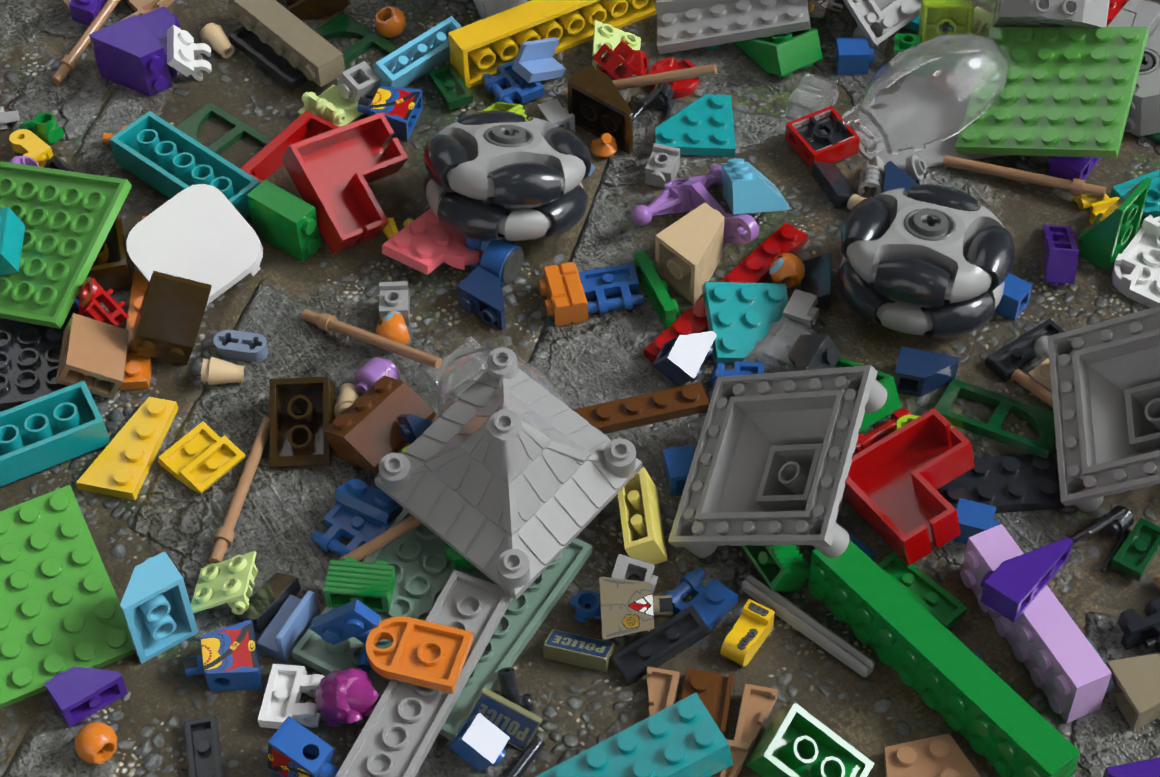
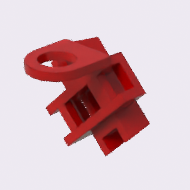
(613, 58)
(90, 298)

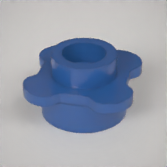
(586, 599)

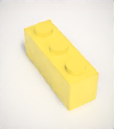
(642, 519)

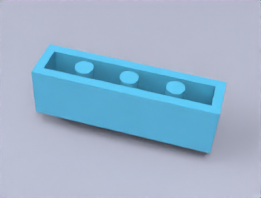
(416, 56)

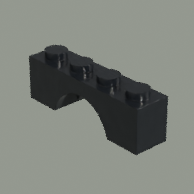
(814, 352)

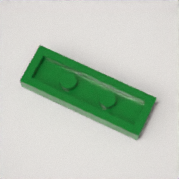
(655, 289)
(924, 590)

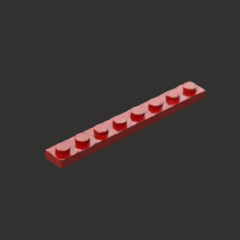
(751, 270)

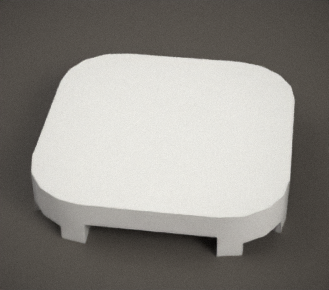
(197, 239)
(1138, 267)

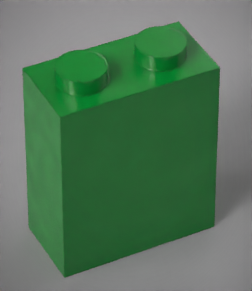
(284, 220)

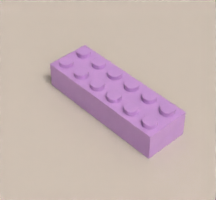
(1043, 634)

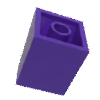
(131, 56)

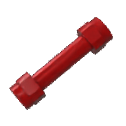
(880, 432)

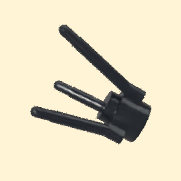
(658, 98)
(1113, 524)

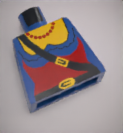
(399, 106)
(228, 659)
(299, 752)

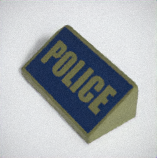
(578, 650)
(507, 716)

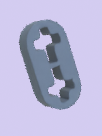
(240, 345)

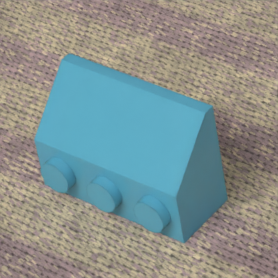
(748, 189)
(157, 608)

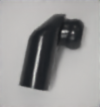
(1023, 162)
(510, 689)

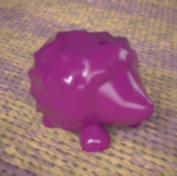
(345, 696)

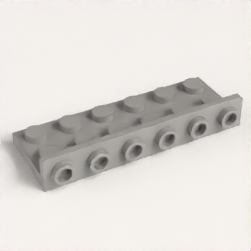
(715, 22)

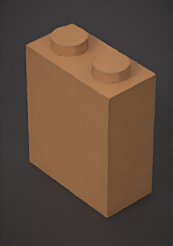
(93, 354)

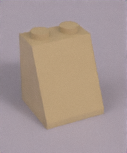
(690, 251)

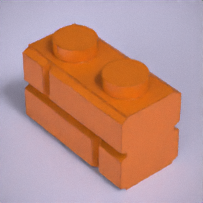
(564, 294)

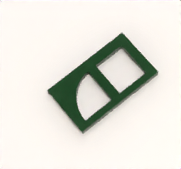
(345, 26)
(194, 123)
(1038, 418)

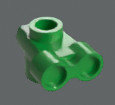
(45, 127)

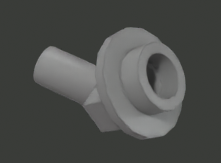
(914, 168)

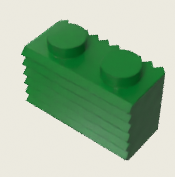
(779, 566)
(367, 582)

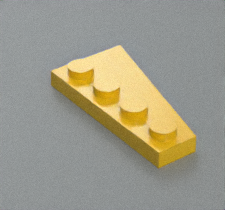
(130, 454)

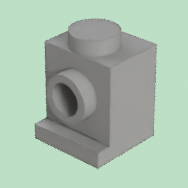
(353, 85)
(555, 113)
(662, 165)
(394, 299)
(802, 308)
(630, 567)

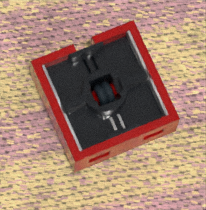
(822, 137)

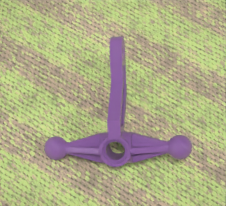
(688, 194)

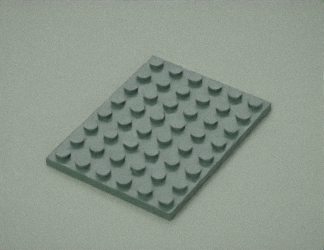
(420, 579)

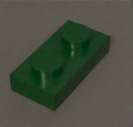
(450, 87)
(1138, 550)

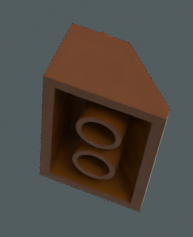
(371, 424)

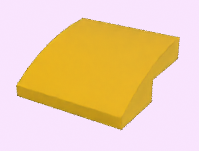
(201, 458)

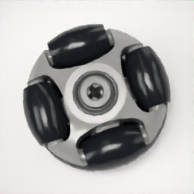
(506, 177)
(924, 261)

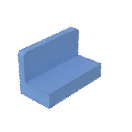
(536, 61)
(288, 626)

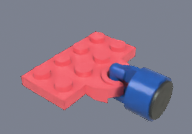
(430, 243)

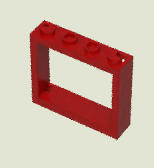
(270, 157)

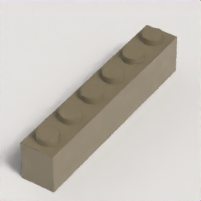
(290, 38)

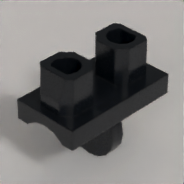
(1144, 630)

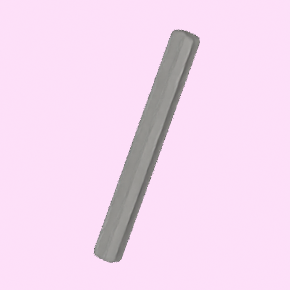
(808, 626)

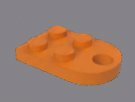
(420, 652)

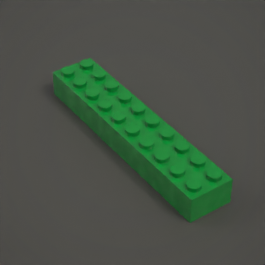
(940, 667)

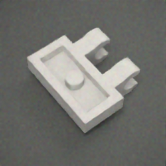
(185, 54)
(284, 694)

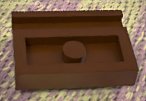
(713, 691)

